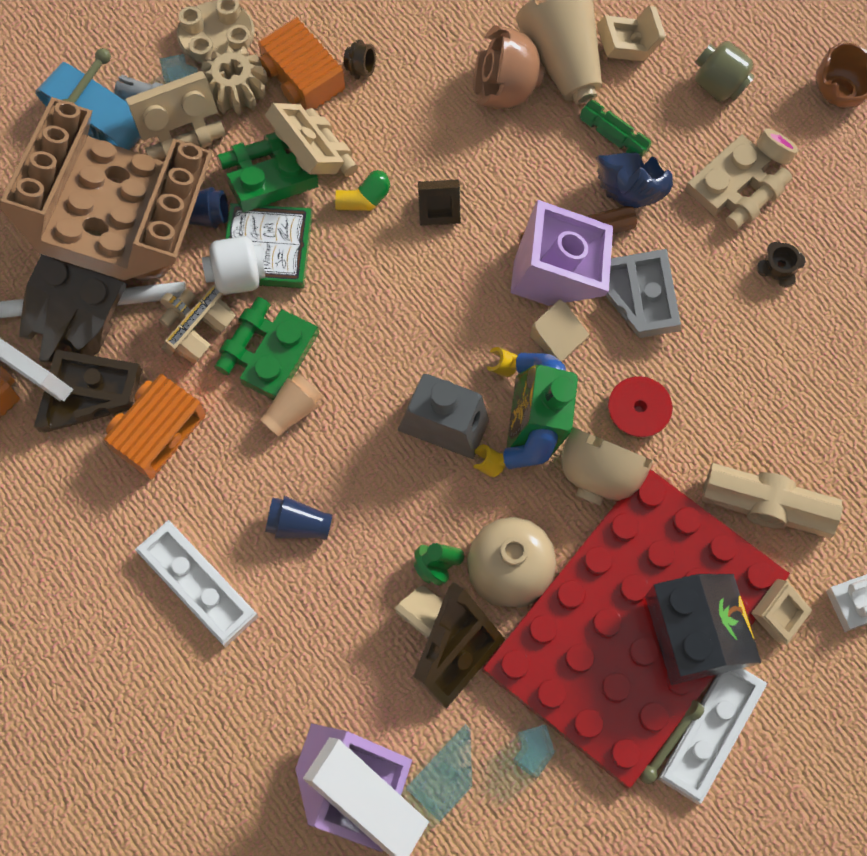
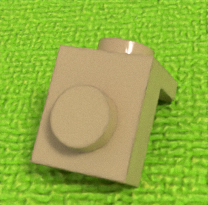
(631, 37)

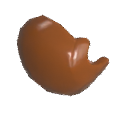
(843, 75)

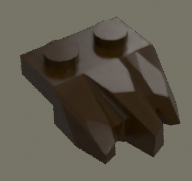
(68, 307)

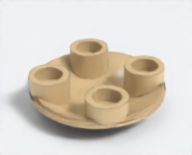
(213, 28)

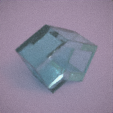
(176, 68)
(534, 751)

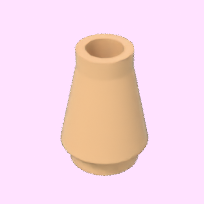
(292, 403)

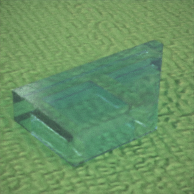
(445, 777)

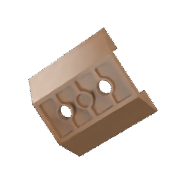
(66, 190)

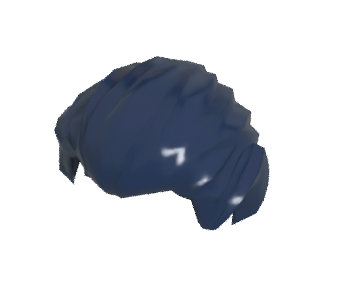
(632, 181)

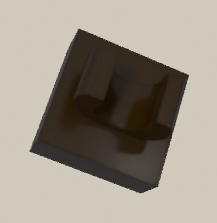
(439, 202)

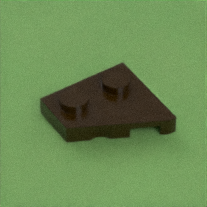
(98, 386)
(456, 646)

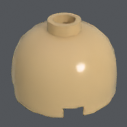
(602, 467)
(511, 562)

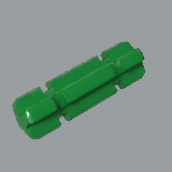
(614, 128)

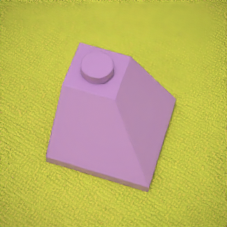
(562, 257)
(319, 812)

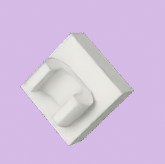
(850, 602)

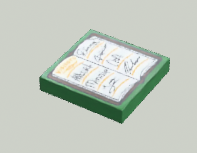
(282, 237)

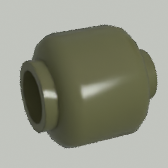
(724, 71)

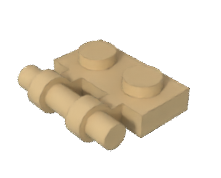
(173, 106)
(311, 139)
(730, 174)

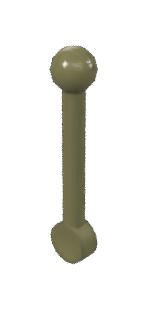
(102, 57)
(695, 711)

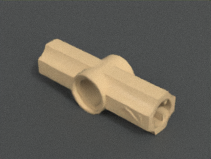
(772, 500)

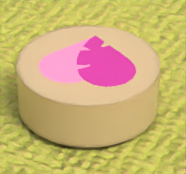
(777, 146)

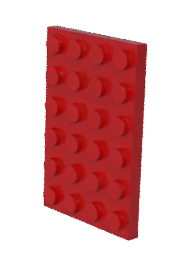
(589, 644)

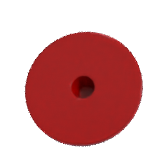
(640, 406)

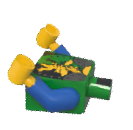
(539, 413)

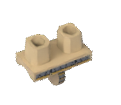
(184, 338)

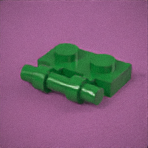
(268, 180)
(279, 353)

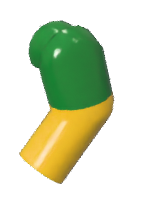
(367, 196)

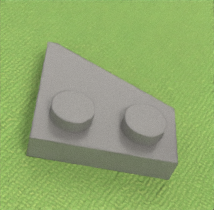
(644, 293)

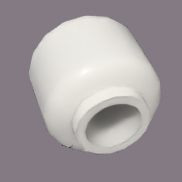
(234, 265)

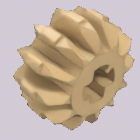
(235, 79)

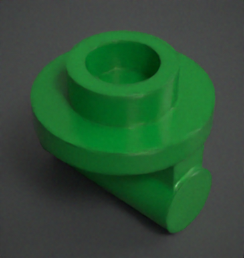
(434, 561)

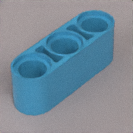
(110, 116)

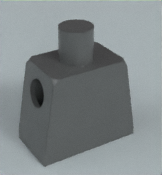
(445, 415)

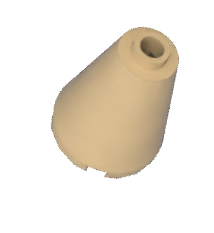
(566, 45)

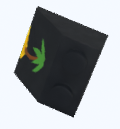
(701, 626)

